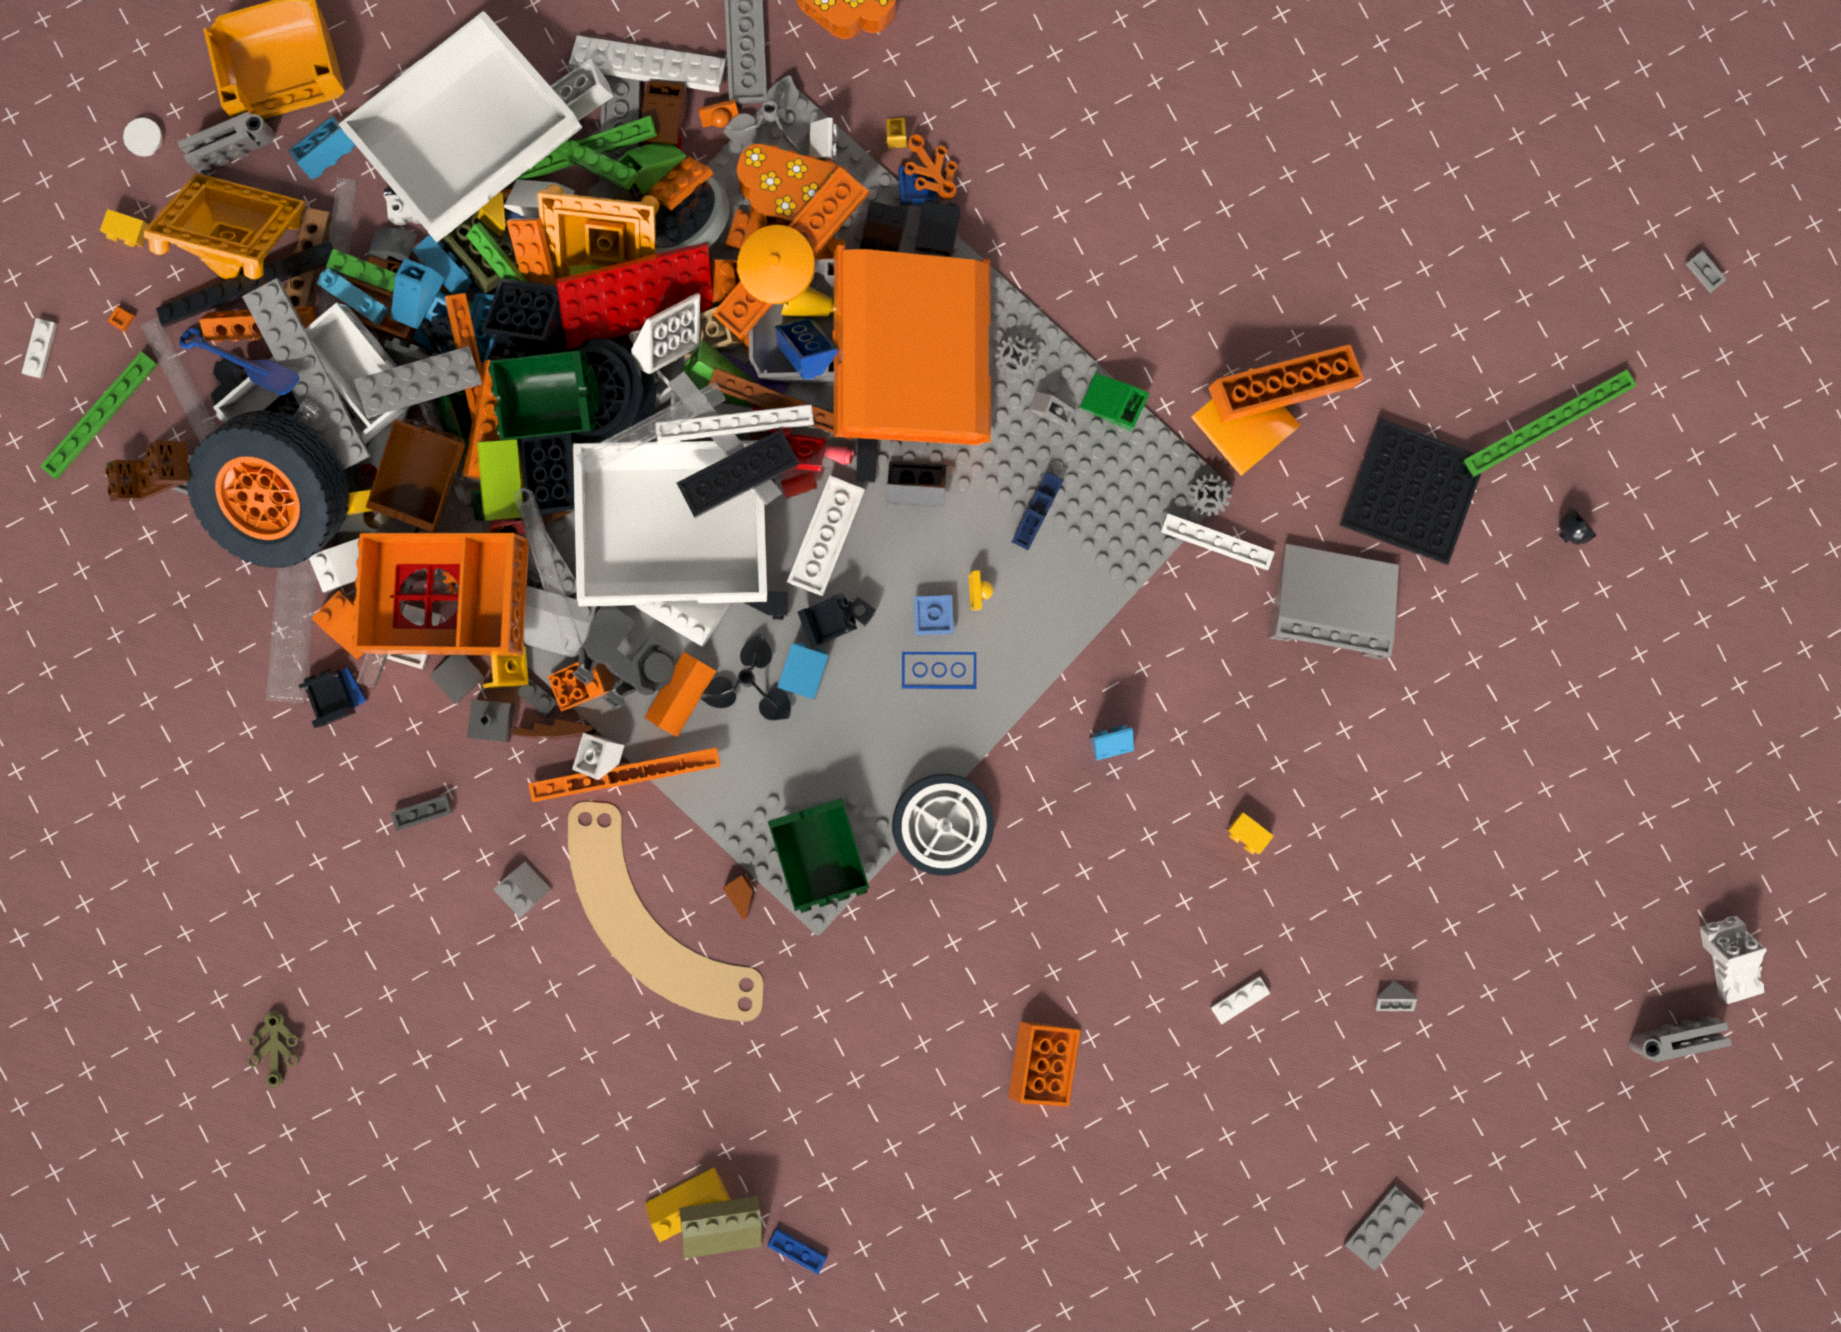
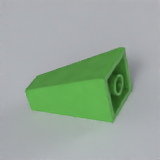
(701, 366)

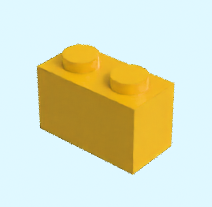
(123, 227)
(1249, 833)

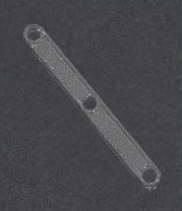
(543, 557)

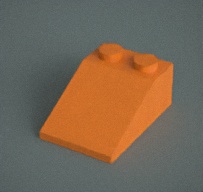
(337, 621)

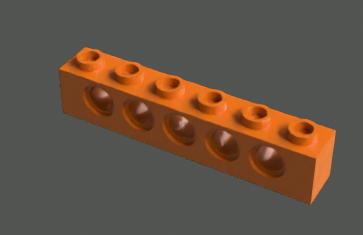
(213, 323)

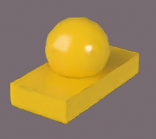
(978, 590)

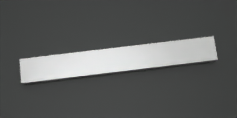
(740, 423)

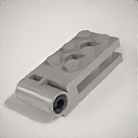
(226, 142)
(1681, 1039)

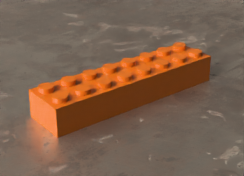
(1285, 383)

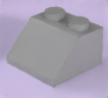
(522, 889)

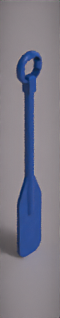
(262, 372)

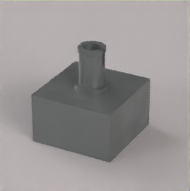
(490, 720)

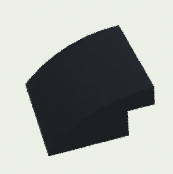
(524, 320)

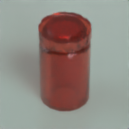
(799, 484)

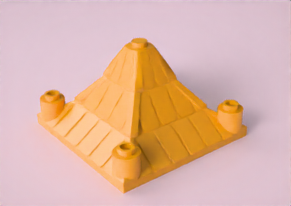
(224, 224)
(595, 229)

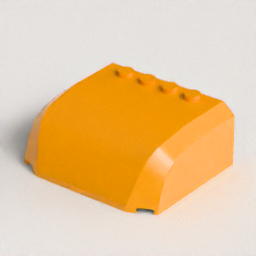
(273, 58)

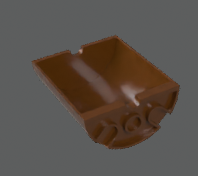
(416, 474)

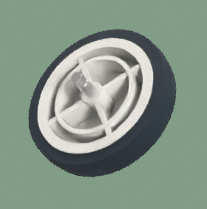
(943, 824)

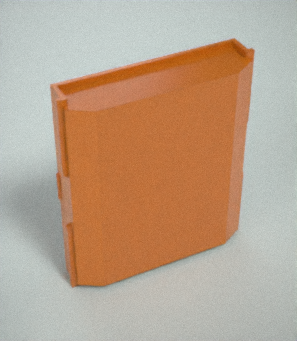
(911, 347)

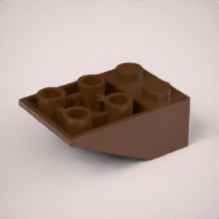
(667, 106)

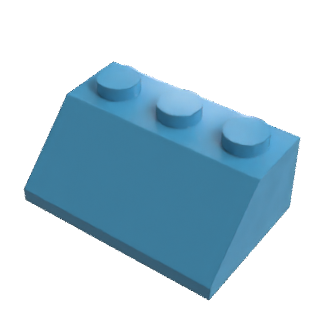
(321, 148)
(444, 263)

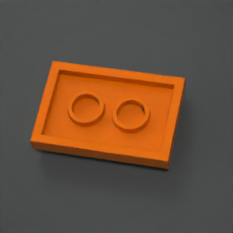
(680, 182)

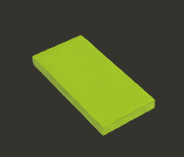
(499, 478)

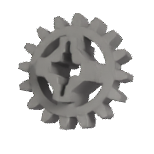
(1024, 354)
(1215, 501)

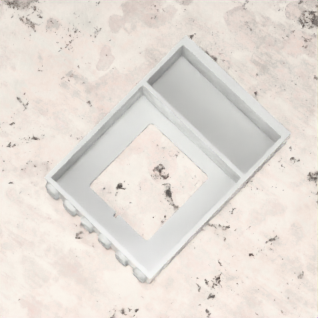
(347, 354)

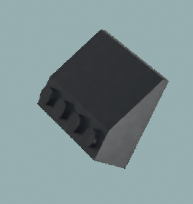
(549, 471)

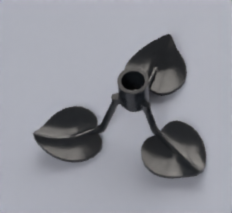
(755, 654)

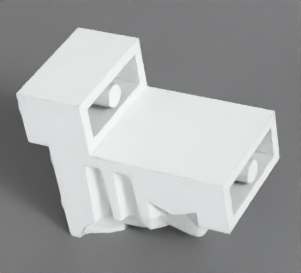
(1735, 958)

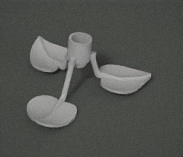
(781, 95)

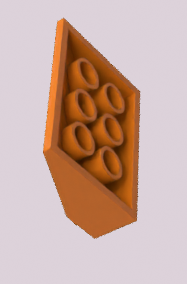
(1044, 1064)

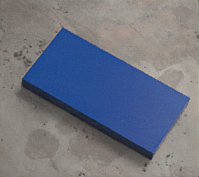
(938, 686)

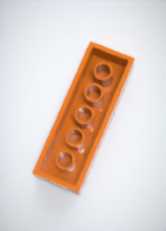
(483, 423)

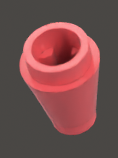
(840, 454)

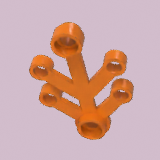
(931, 170)

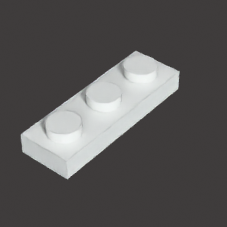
(39, 348)
(1240, 1000)

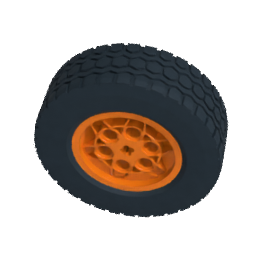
(268, 488)

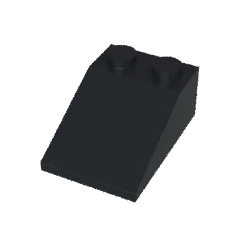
(884, 227)

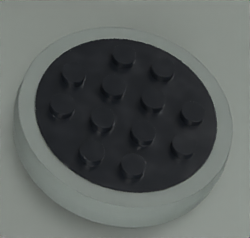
(694, 220)

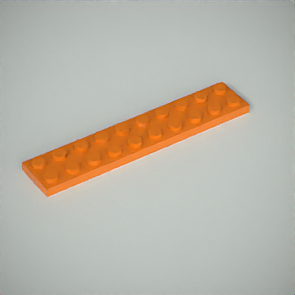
(817, 223)

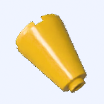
(810, 303)

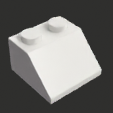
(597, 756)

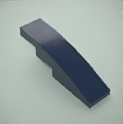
(1037, 510)

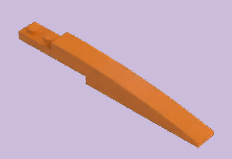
(626, 774)

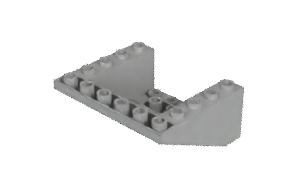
(1335, 601)

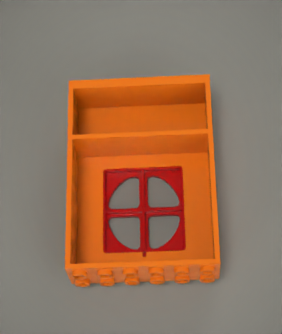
(489, 599)

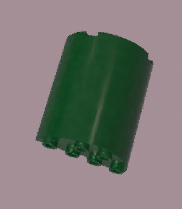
(544, 395)
(818, 855)

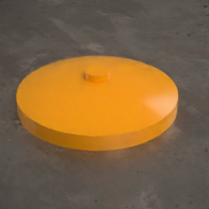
(776, 264)

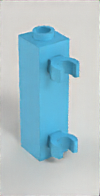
(352, 296)

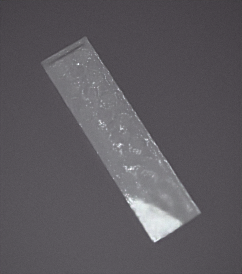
(291, 632)

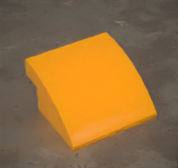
(1246, 438)

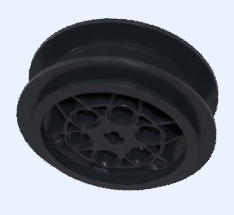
(632, 387)

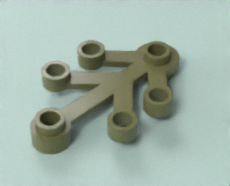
(275, 1046)

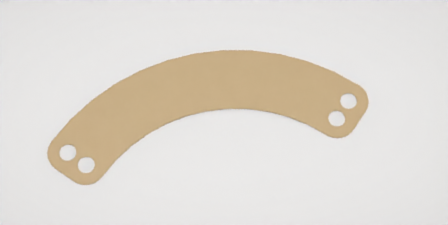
(635, 936)

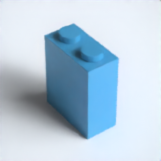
(803, 670)

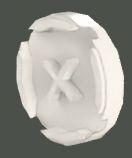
(143, 137)

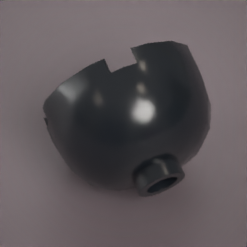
(1575, 528)

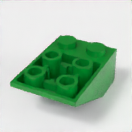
(1114, 401)

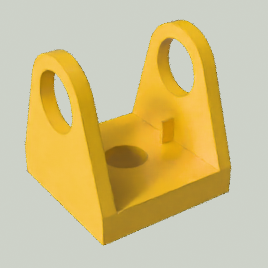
(503, 676)

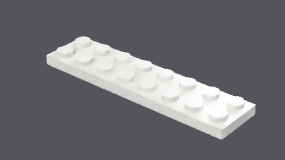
(649, 63)

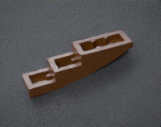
(560, 730)

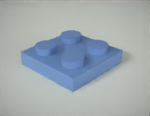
(933, 615)

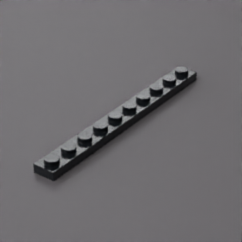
(242, 285)

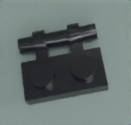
(442, 326)

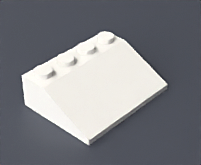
(668, 335)
(687, 617)

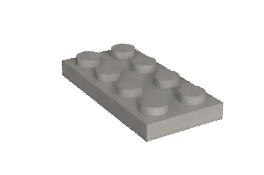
(1384, 1227)

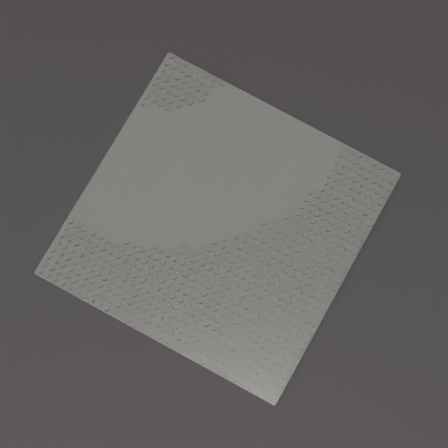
(1048, 602)

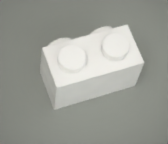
(398, 212)

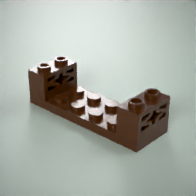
(157, 472)

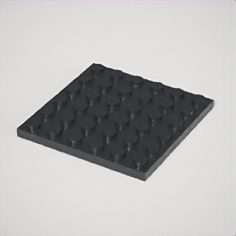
(1411, 492)

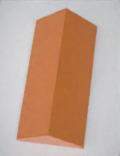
(681, 695)

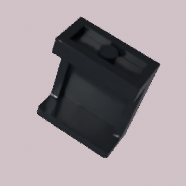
(937, 228)
(827, 620)
(328, 697)

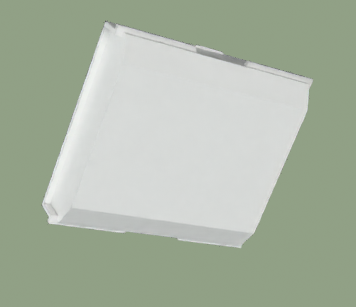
(460, 125)
(643, 541)

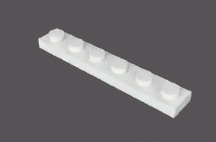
(1217, 541)

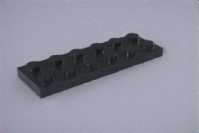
(737, 473)

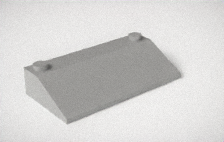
(540, 626)

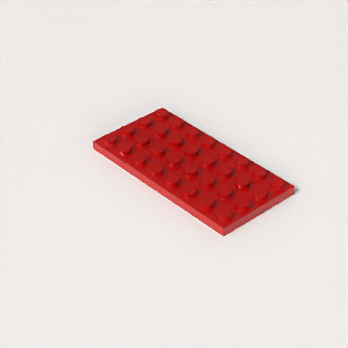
(626, 294)

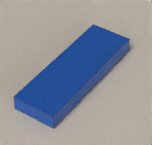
(797, 1251)

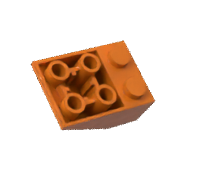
(723, 279)
(572, 692)

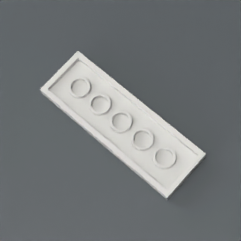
(826, 536)

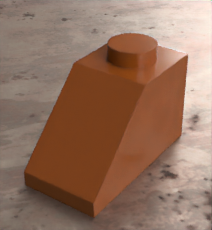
(740, 894)

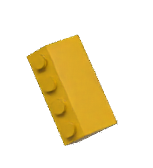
(664, 1209)

